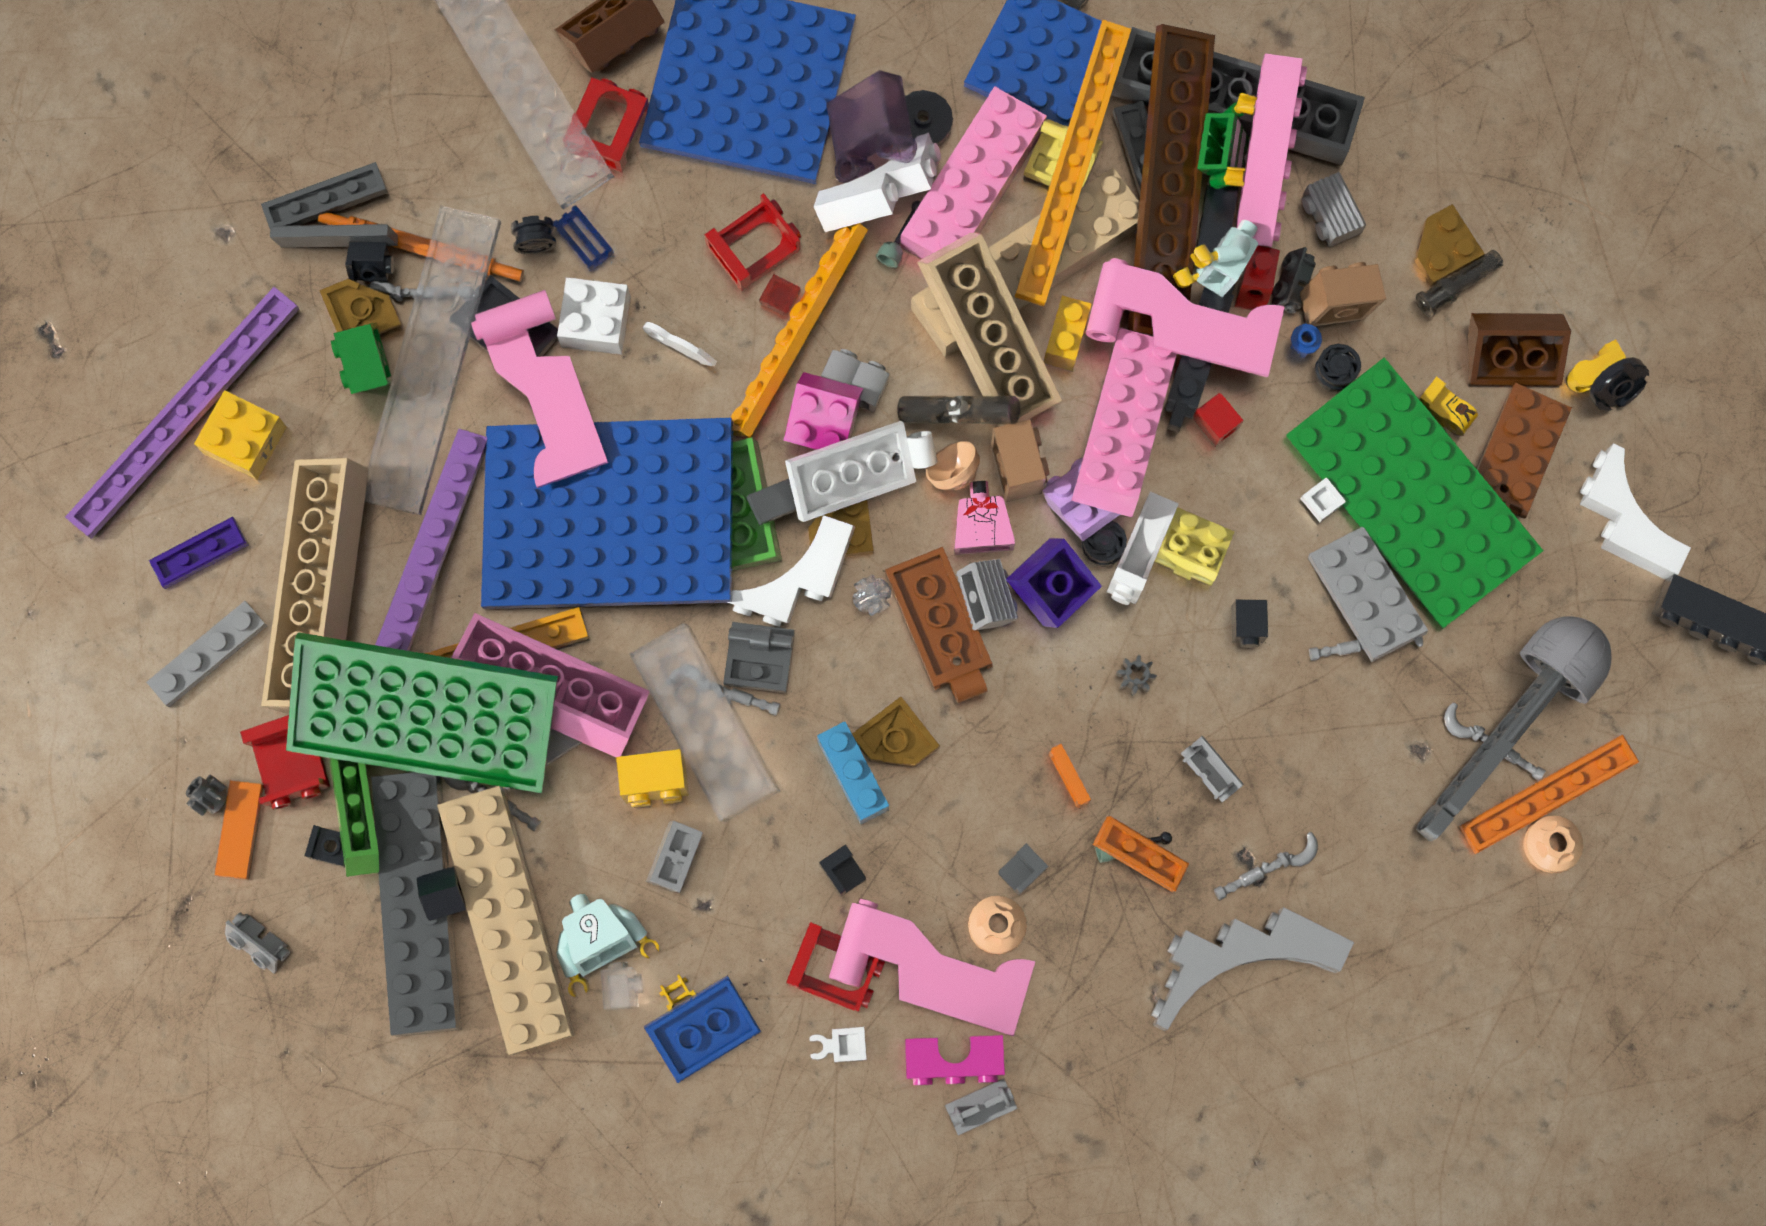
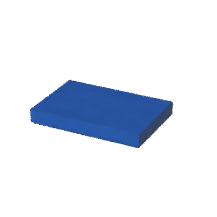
(702, 1029)

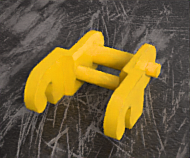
(681, 982)

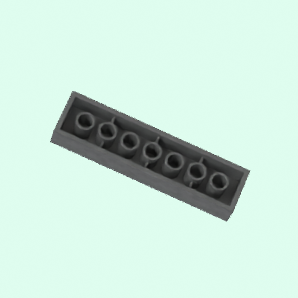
(1325, 117)
(416, 950)

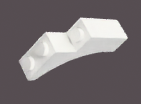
(878, 191)
(1629, 530)
(1142, 549)
(814, 572)

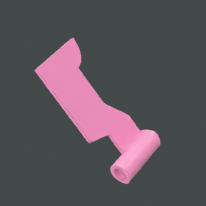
(1181, 325)
(549, 385)
(926, 975)

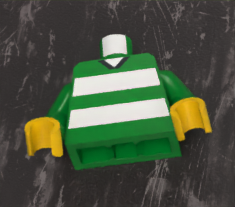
(1226, 144)

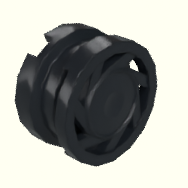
(533, 235)
(1337, 367)
(1105, 545)

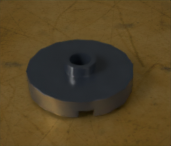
(936, 109)
(1619, 383)

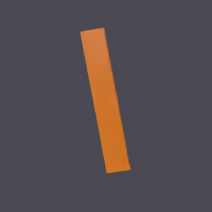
(1548, 794)

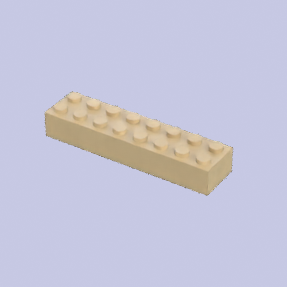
(1101, 221)
(315, 564)
(505, 920)

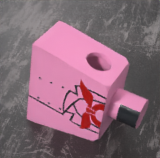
(982, 523)

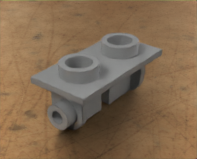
(1211, 769)
(245, 936)
(981, 1106)

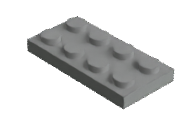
(1367, 594)

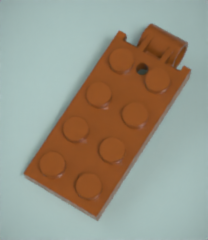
(1522, 446)
(940, 623)

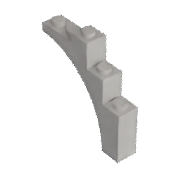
(1288, 938)

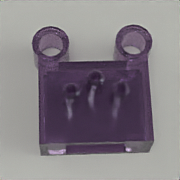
(870, 121)

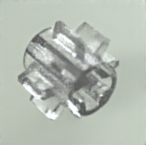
(871, 595)

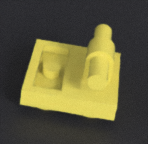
(1047, 150)
(1194, 547)

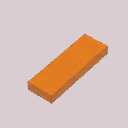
(239, 830)
(1141, 854)

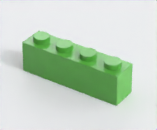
(355, 817)

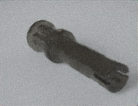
(1448, 289)

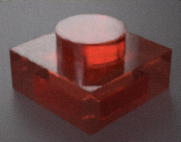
(779, 295)

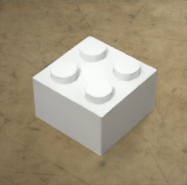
(593, 316)

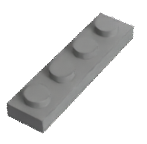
(206, 654)

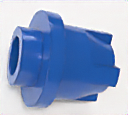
(1310, 335)

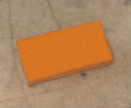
(1069, 776)

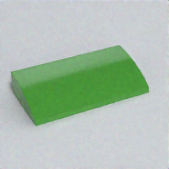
(751, 543)

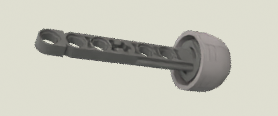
(1569, 658)

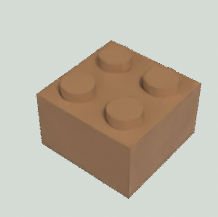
(1342, 294)
(1019, 460)

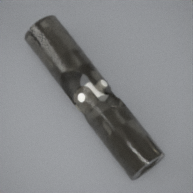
(955, 409)

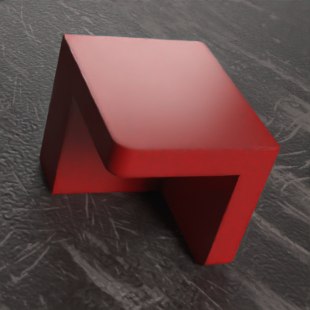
(1217, 419)

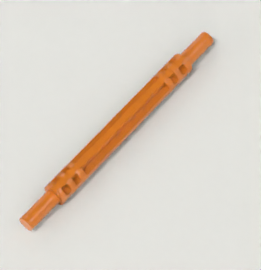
(418, 244)

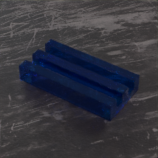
(568, 219)

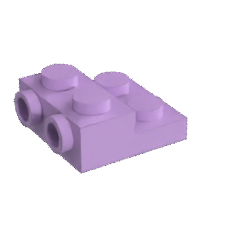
(1081, 518)

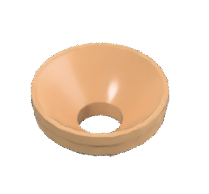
(955, 466)
(1539, 849)
(997, 942)

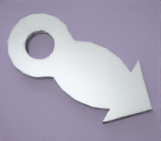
(678, 344)

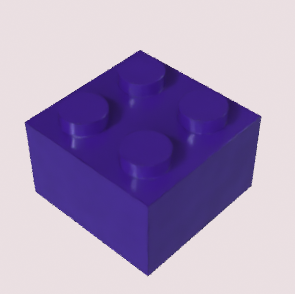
(1054, 582)

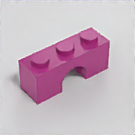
(983, 1061)

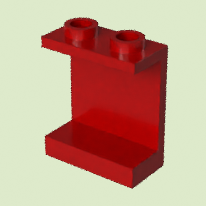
(283, 772)

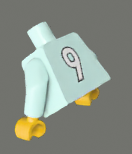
(1225, 264)
(595, 937)

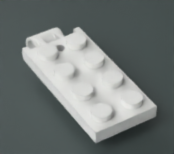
(858, 469)

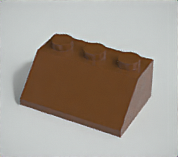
(608, 30)
(1517, 348)

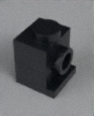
(369, 261)
(318, 846)

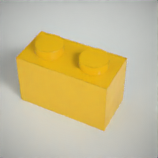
(1067, 333)

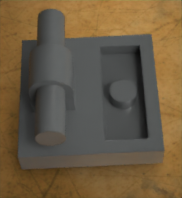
(758, 657)

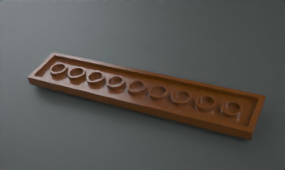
(1171, 157)

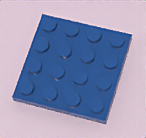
(1037, 56)

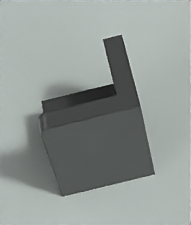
(1022, 869)

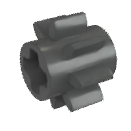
(1136, 683)
(206, 795)

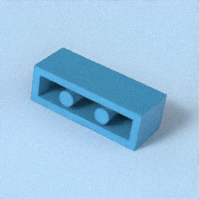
(853, 773)

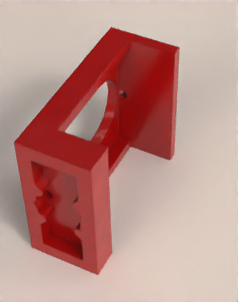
(636, 105)
(764, 213)
(798, 979)

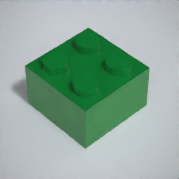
(361, 358)

